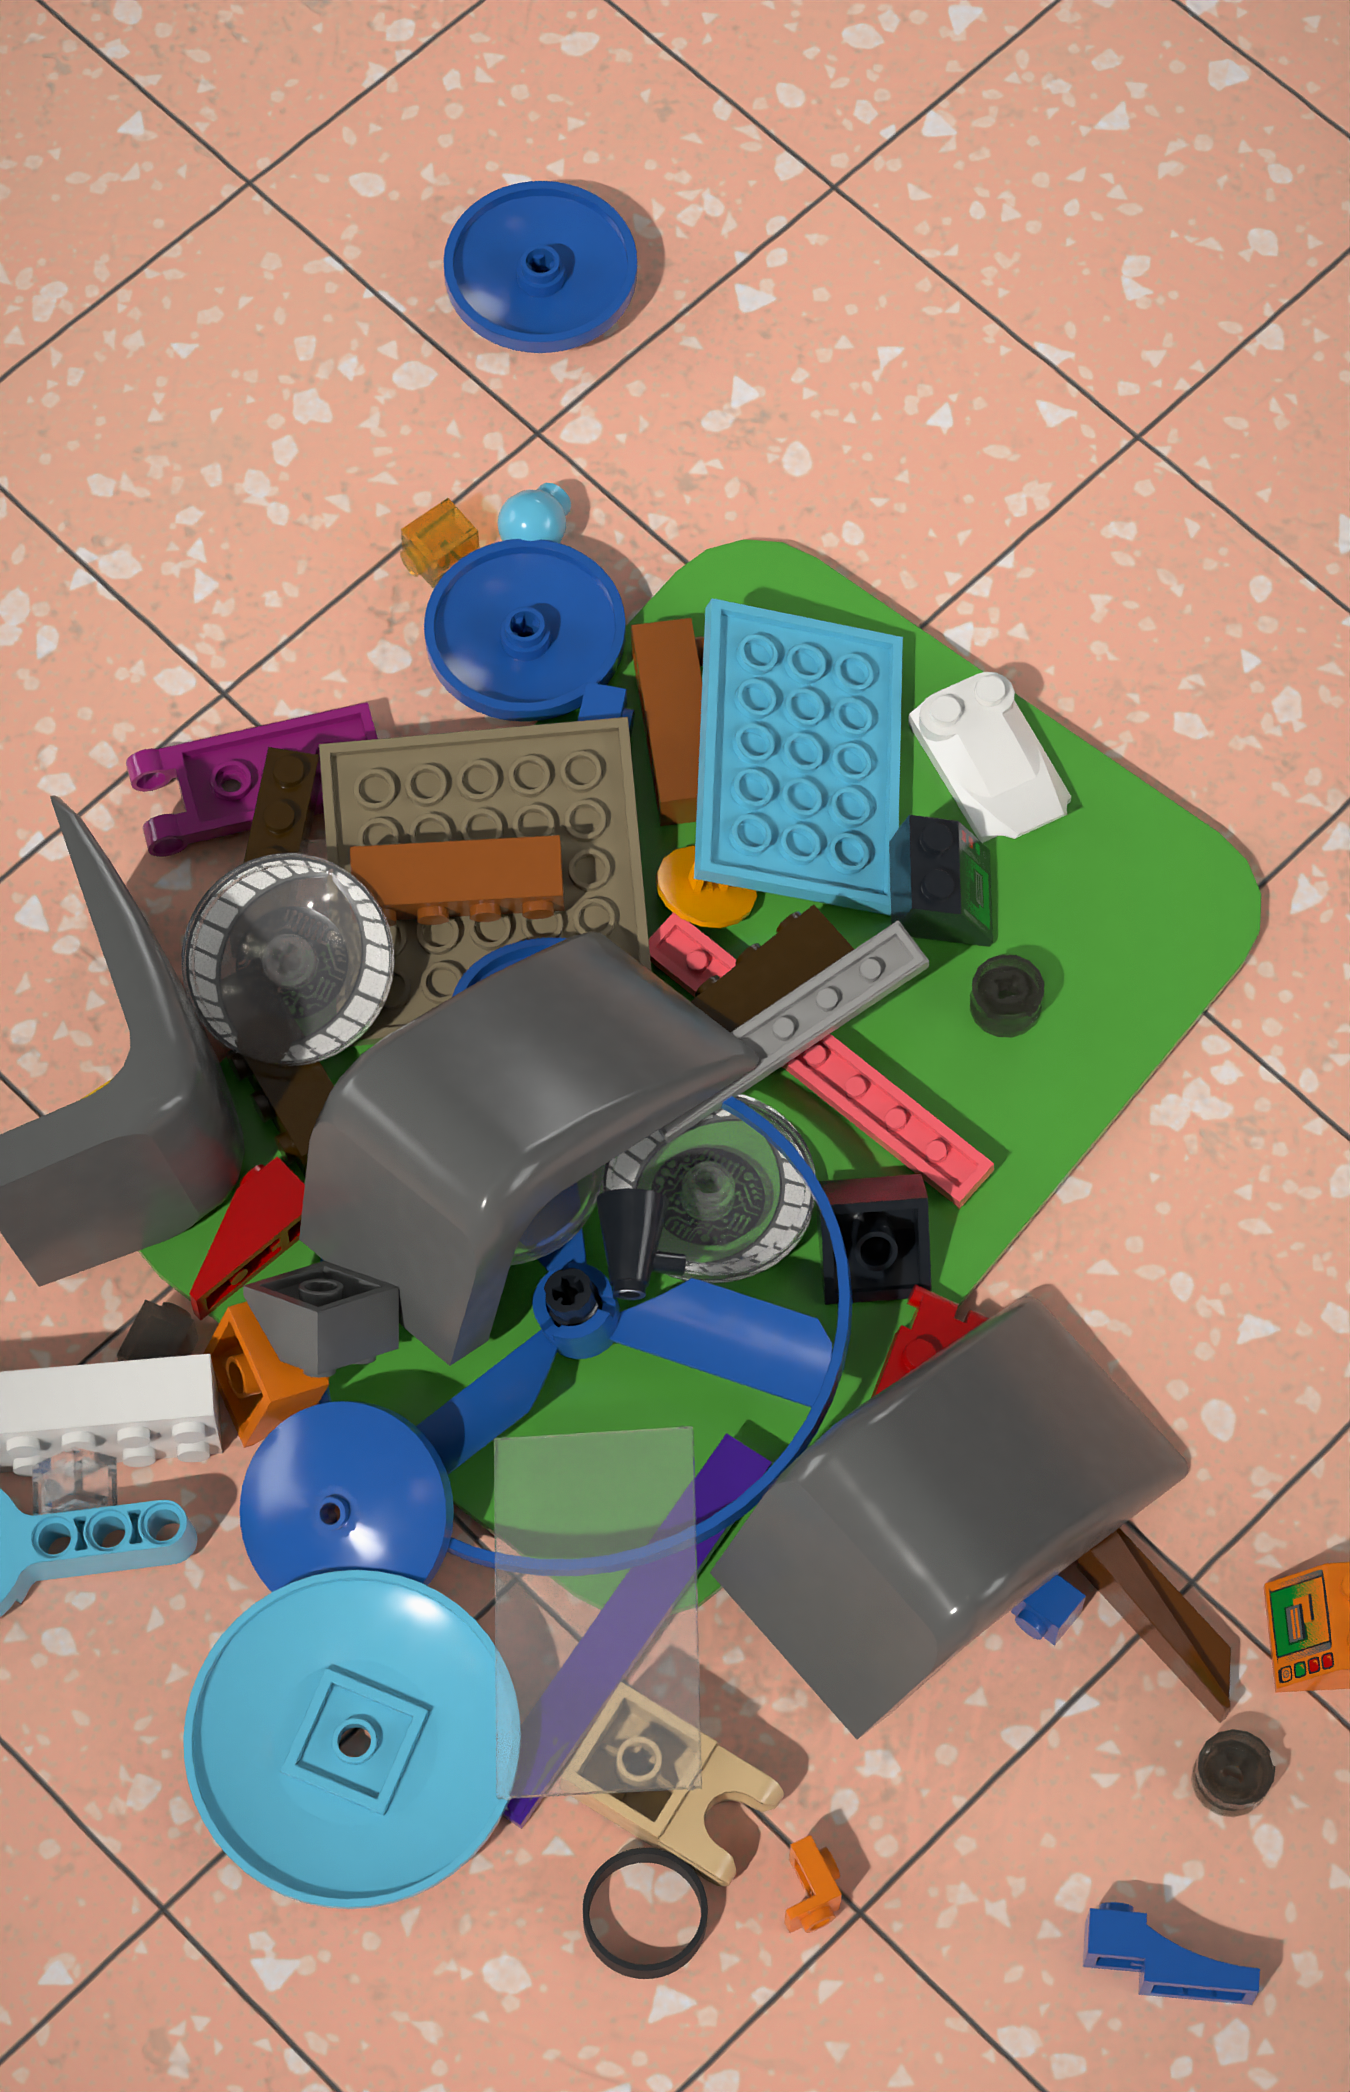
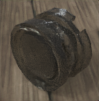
(1006, 996)
(1232, 1773)

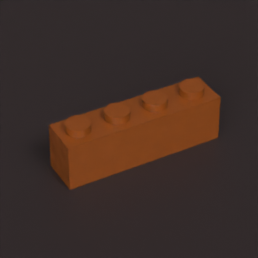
(670, 698)
(463, 878)

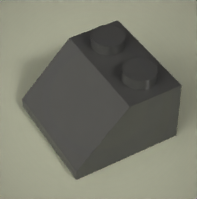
(326, 1317)

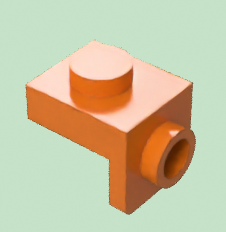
(817, 1875)

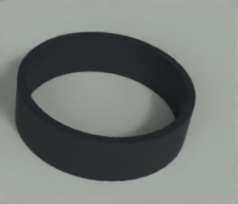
(655, 1856)

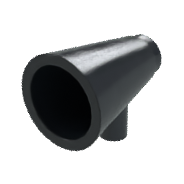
(631, 1236)

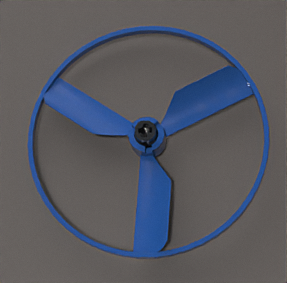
(688, 1325)

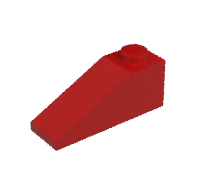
(253, 1233)

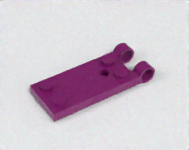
(238, 755)

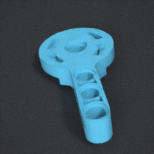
(28, 1538)

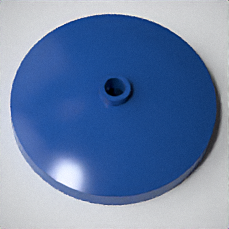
(540, 266)
(524, 629)
(368, 1464)

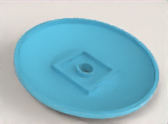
(271, 1723)

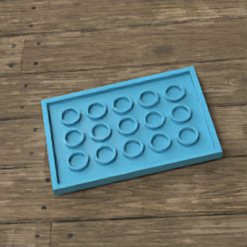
(798, 756)

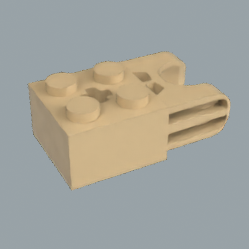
(676, 1817)

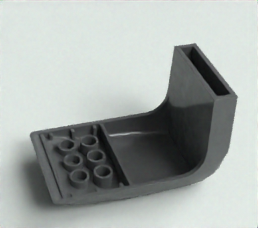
(491, 1110)
(149, 1144)
(942, 1510)

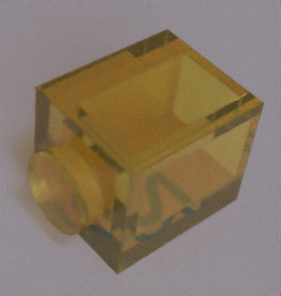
(437, 541)

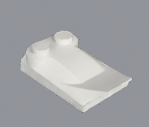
(989, 757)

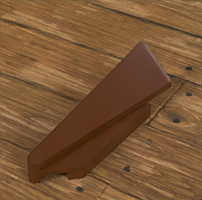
(1162, 1618)

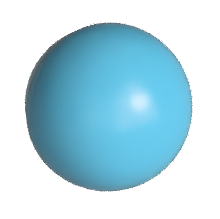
(535, 514)

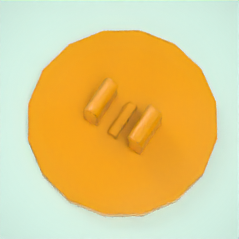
(699, 900)

